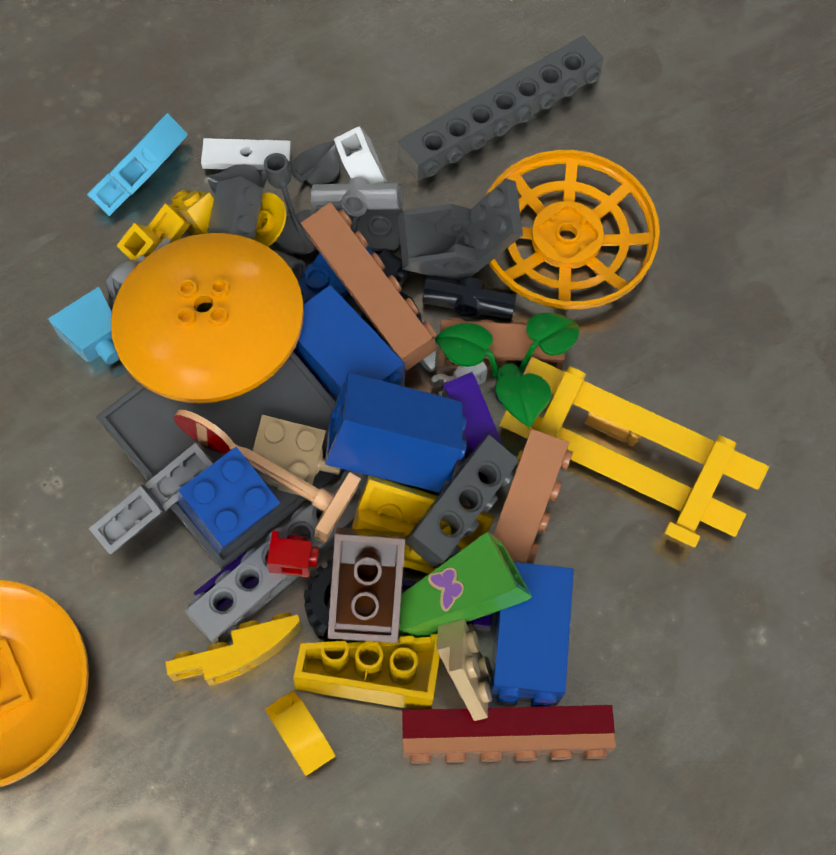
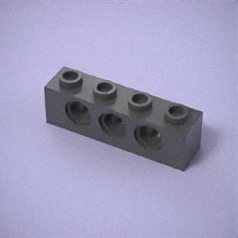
(427, 537)

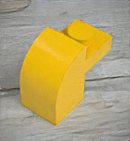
(145, 239)
(300, 732)

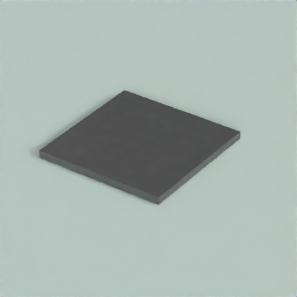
(151, 439)

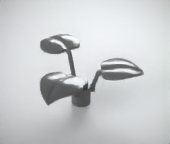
(315, 165)

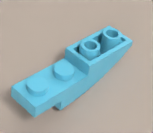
(137, 164)

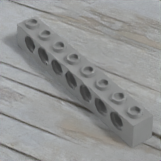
(247, 602)

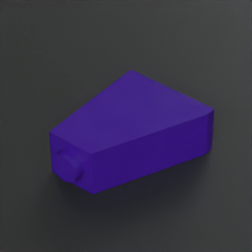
(478, 418)

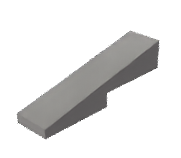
(150, 499)

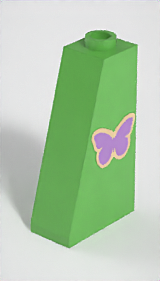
(464, 587)

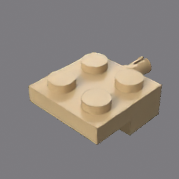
(293, 448)
(467, 667)

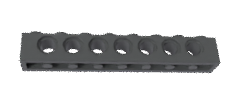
(500, 108)

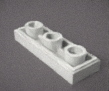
(231, 152)

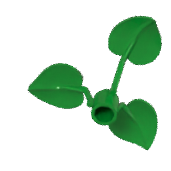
(520, 394)

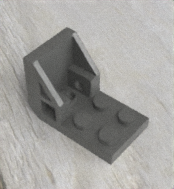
(459, 240)

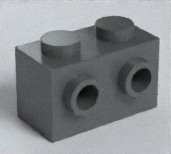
(236, 207)

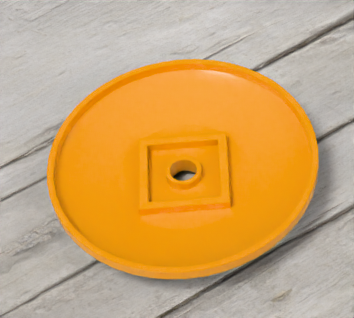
(213, 352)
(40, 679)

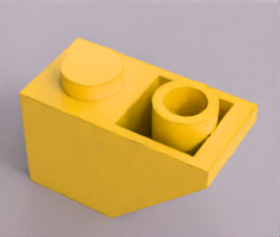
(195, 208)

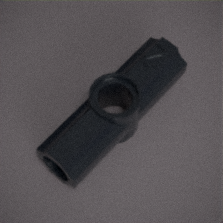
(469, 297)

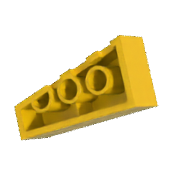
(371, 671)

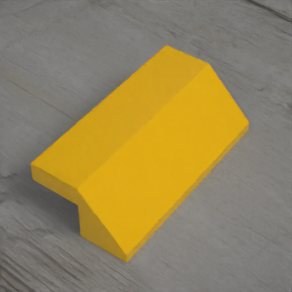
(398, 509)

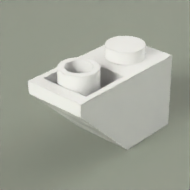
(360, 156)

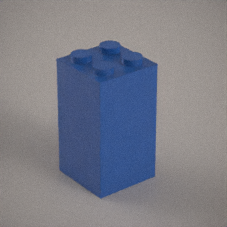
(341, 342)
(395, 433)
(227, 500)
(534, 639)

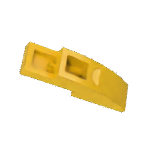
(251, 647)

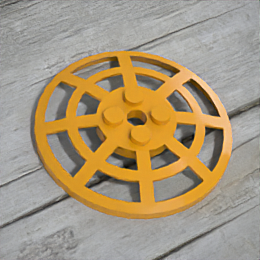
(583, 223)

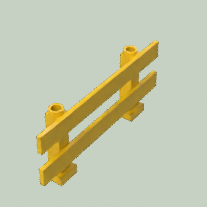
(693, 503)

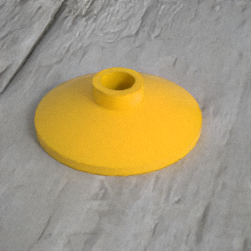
(270, 219)

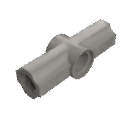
(358, 196)

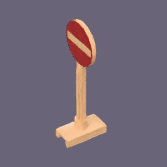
(331, 504)

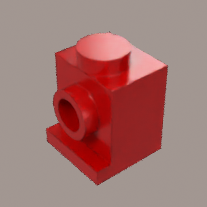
(291, 555)

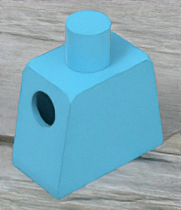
(87, 327)

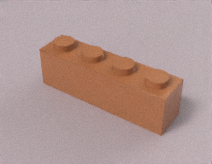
(508, 344)
(529, 495)

